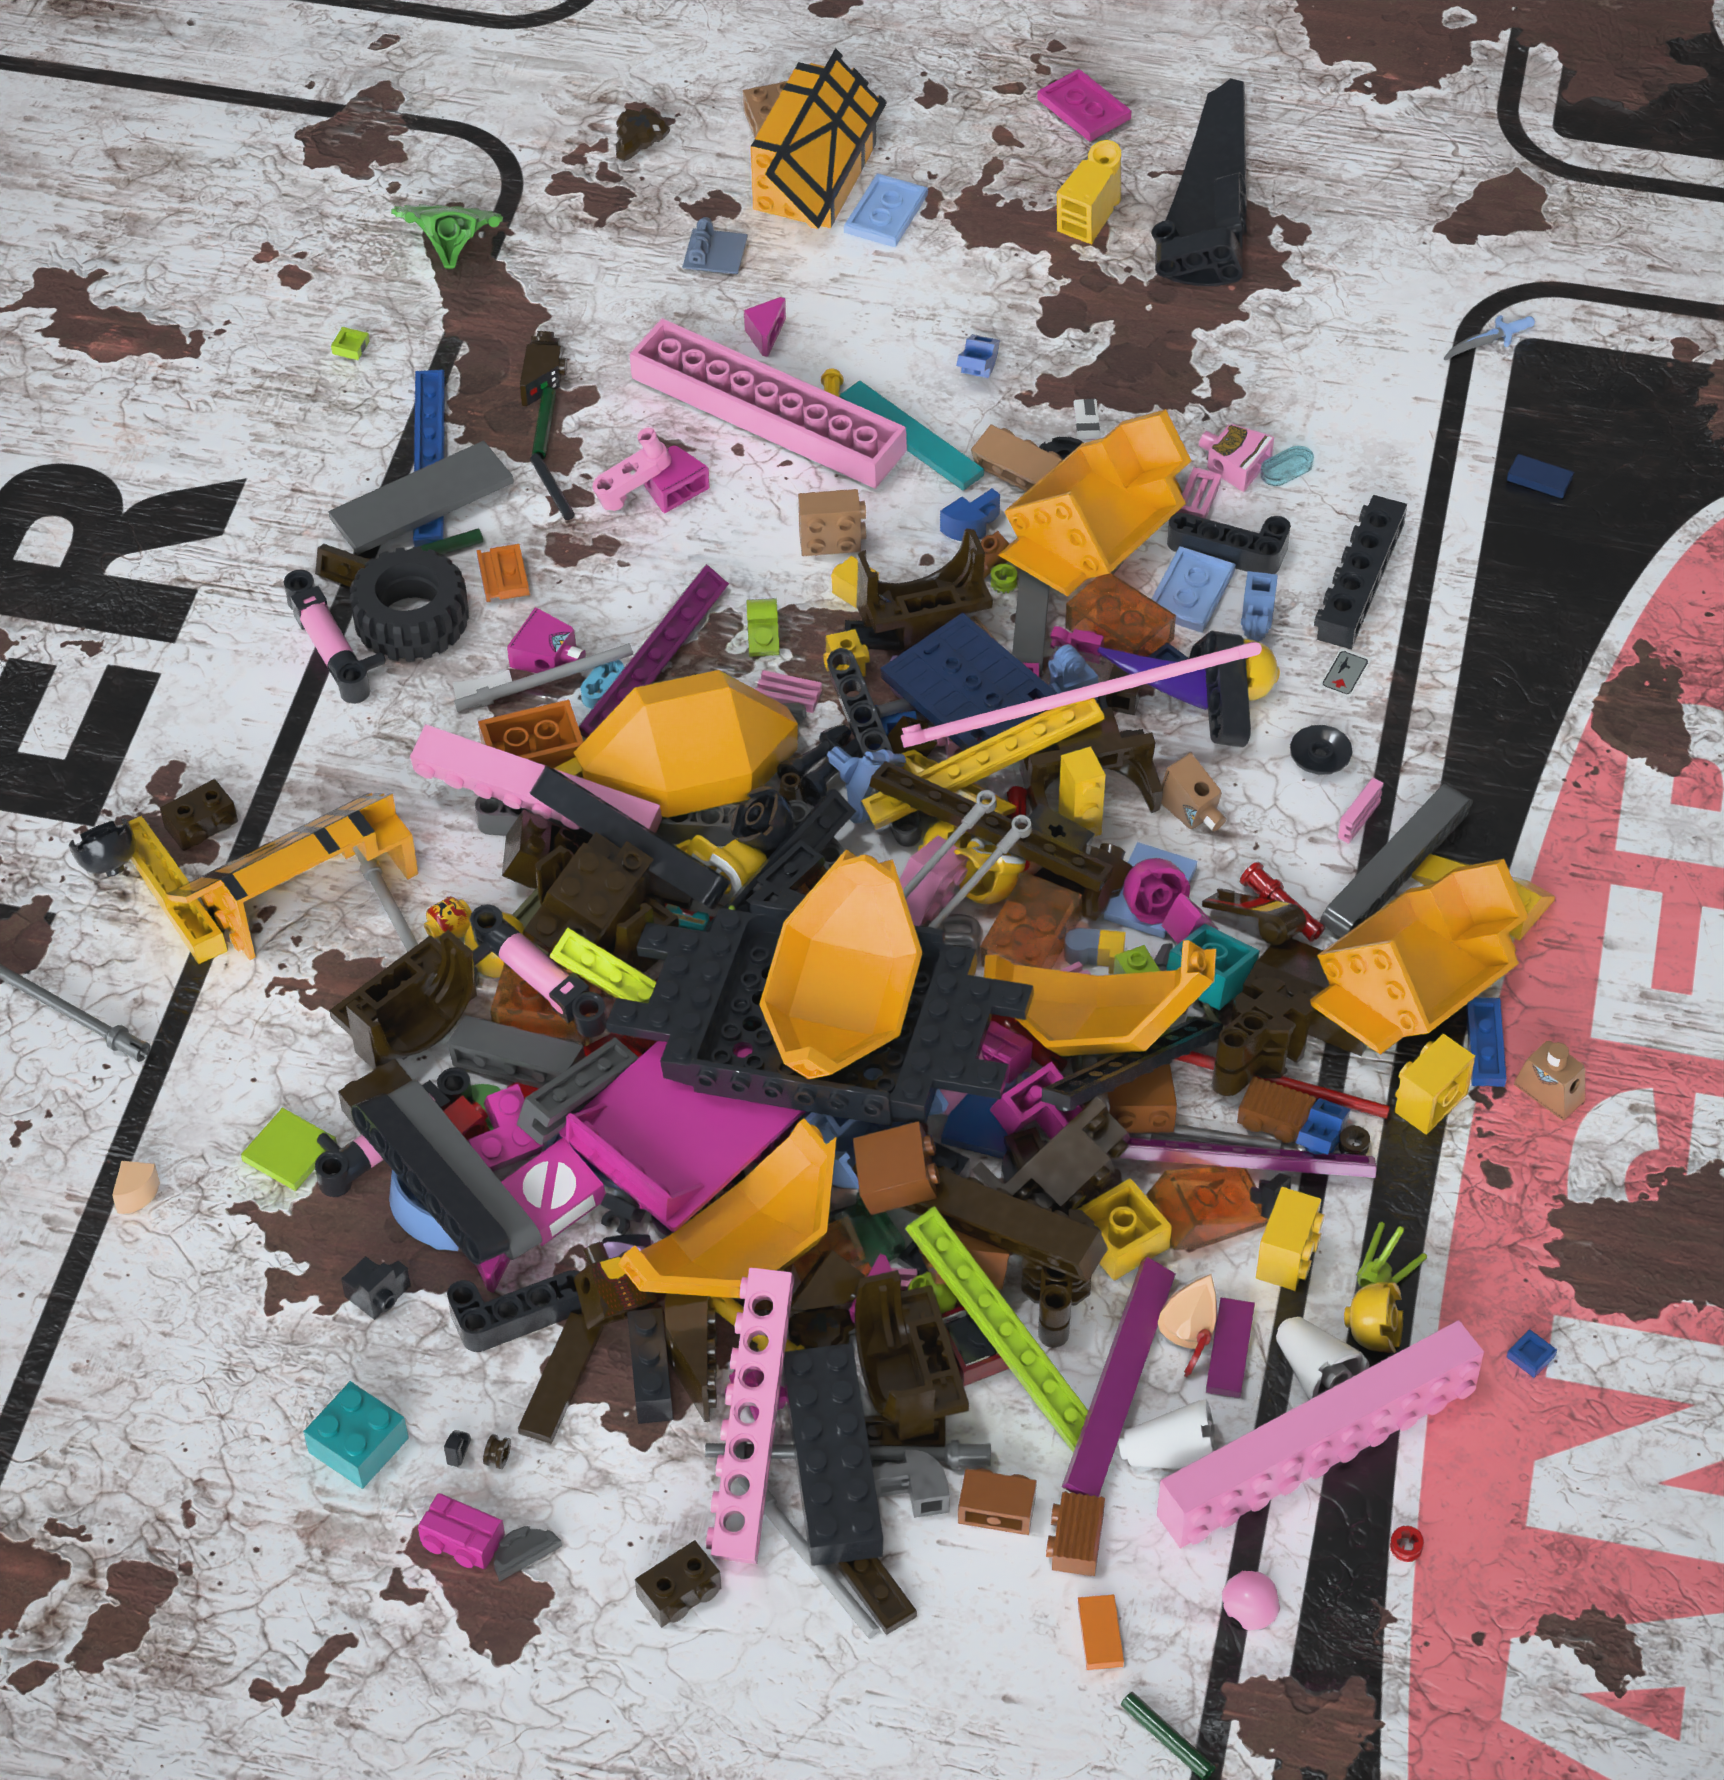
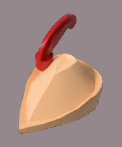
(1191, 1317)

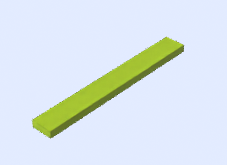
(1000, 1324)

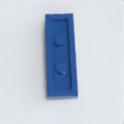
(1486, 1041)

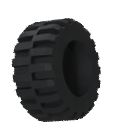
(415, 631)

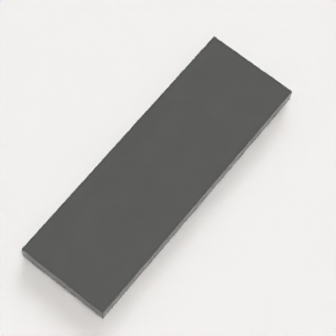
(420, 497)

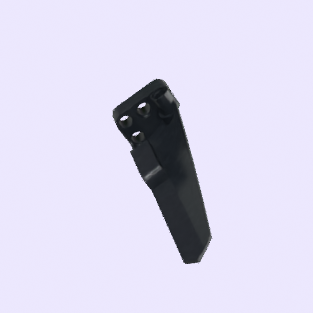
(1208, 215)

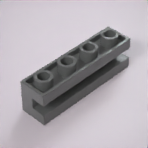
(511, 1052)
(547, 1108)

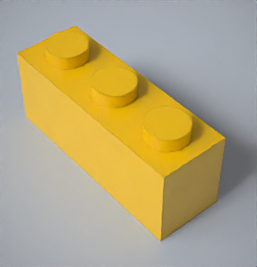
(1082, 789)

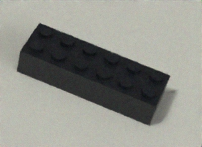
(832, 1455)

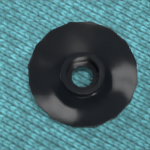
(1321, 749)

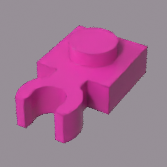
(1081, 640)

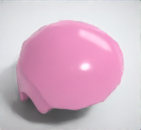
(1251, 1599)

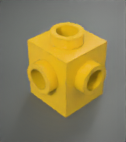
(851, 641)

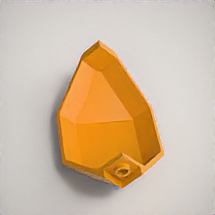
(690, 743)
(842, 968)
(1107, 1012)
(756, 1224)

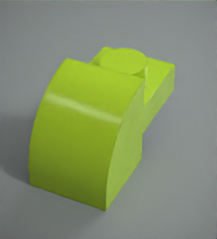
(762, 627)

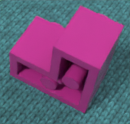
(1025, 1104)
(507, 1141)

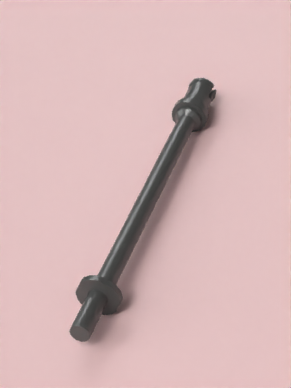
(116, 1037)
(952, 1454)

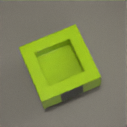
(350, 343)

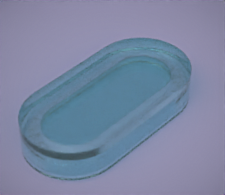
(1287, 465)

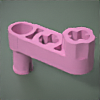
(647, 463)

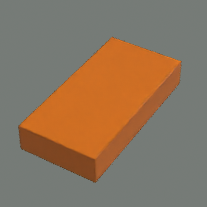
(1100, 1632)

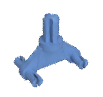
(857, 775)

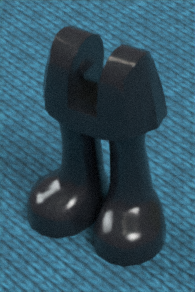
(815, 782)

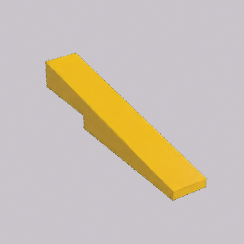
(163, 876)

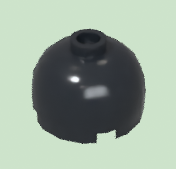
(763, 820)
(105, 848)

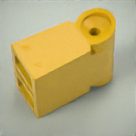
(1090, 193)

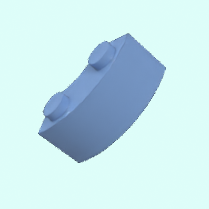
(415, 1218)

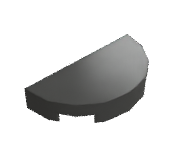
(523, 1548)

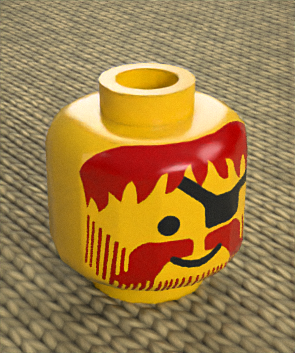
(448, 915)

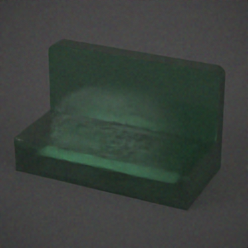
(875, 1232)

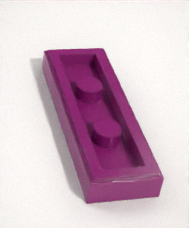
(1230, 1347)

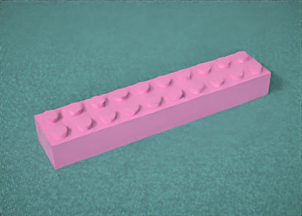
(768, 403)
(1319, 1434)

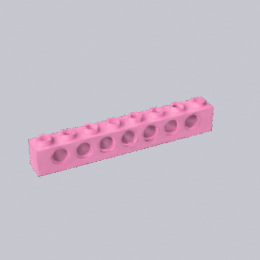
(745, 1543)

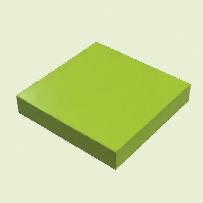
(286, 1149)

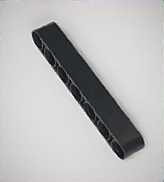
(866, 733)
(599, 816)
(430, 1179)

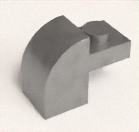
(920, 1477)

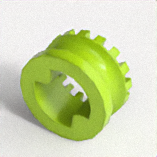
(1003, 585)

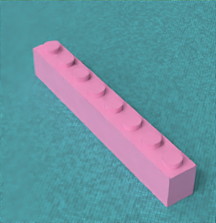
(509, 777)

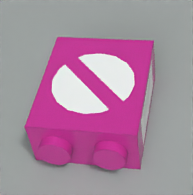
(555, 1189)

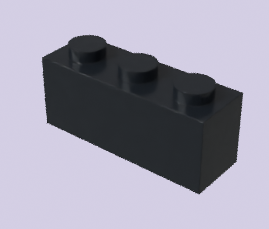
(650, 1365)

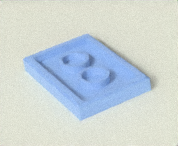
(886, 210)
(1193, 587)
(1118, 909)

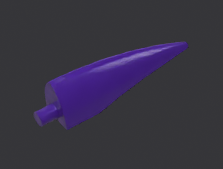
(1185, 687)

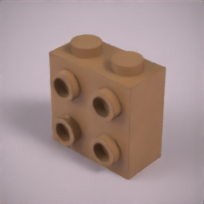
(759, 102)
(831, 522)

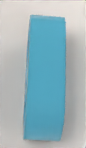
(598, 679)

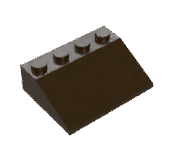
(1302, 971)

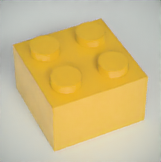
(1434, 1083)
(1129, 1228)
(1290, 1239)

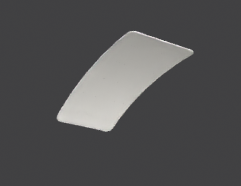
(469, 687)

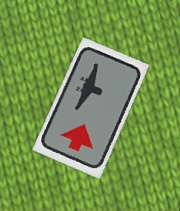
(1345, 672)

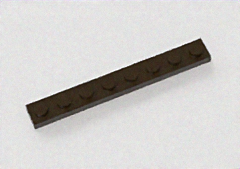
(991, 826)

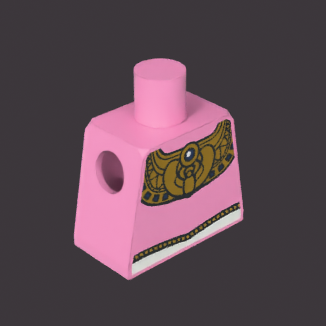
(1237, 454)

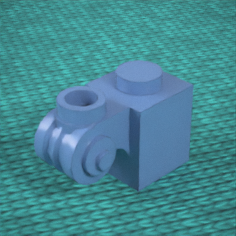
(1258, 604)
(1070, 670)

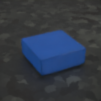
(1531, 1353)

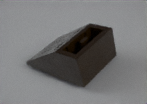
(530, 841)
(691, 1348)

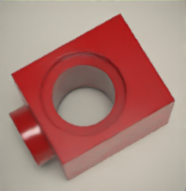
(468, 1117)

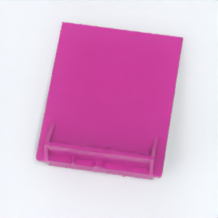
(669, 1142)

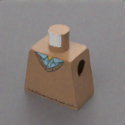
(1192, 794)
(1553, 1079)

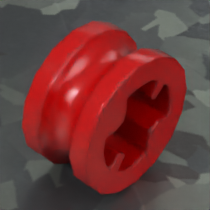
(1411, 1533)

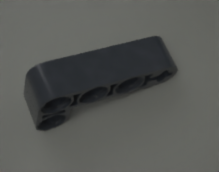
(1247, 549)
(1226, 691)
(519, 1303)

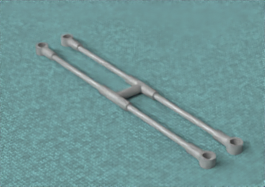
(967, 823)

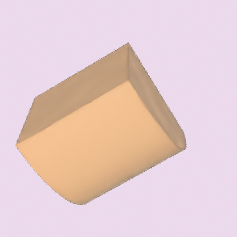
(135, 1186)

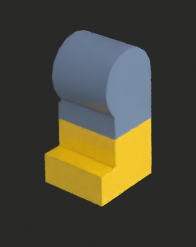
(1093, 947)

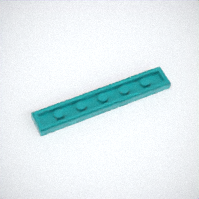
(919, 439)

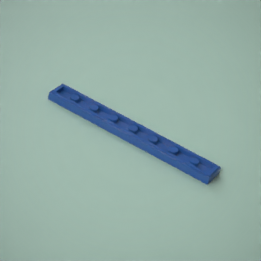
(429, 439)

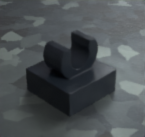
(1268, 1192)
(623, 1210)

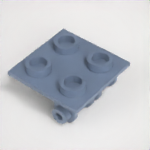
(714, 249)

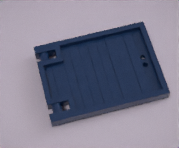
(963, 675)

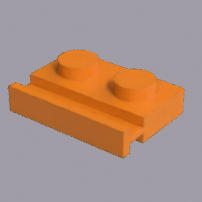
(503, 572)

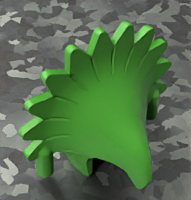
(447, 226)

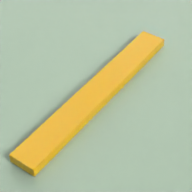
(992, 755)

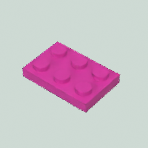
(1084, 105)

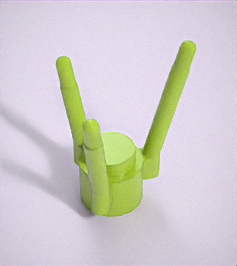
(1379, 1269)

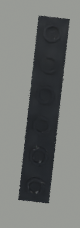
(1361, 571)

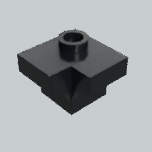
(375, 1286)

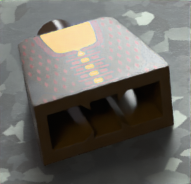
(607, 1290)

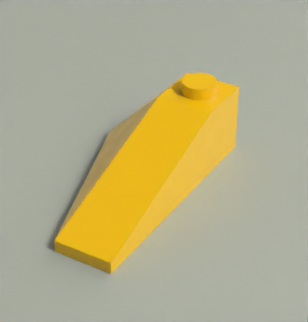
(1533, 897)

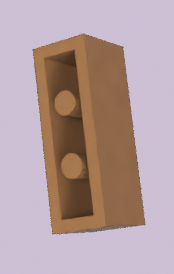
(1012, 458)

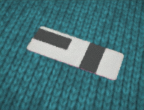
(1087, 419)

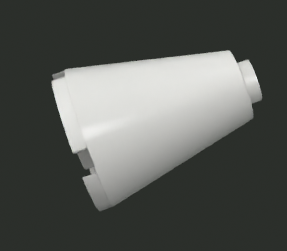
(1317, 1356)
(1171, 1439)

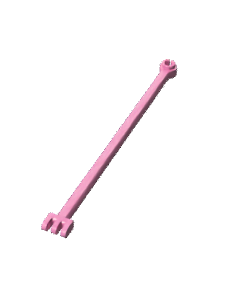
(915, 735)

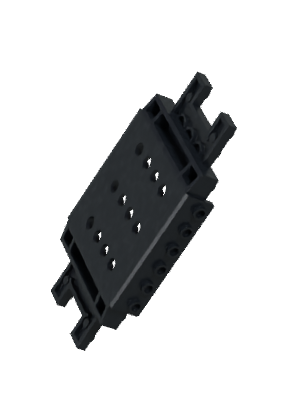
(709, 996)

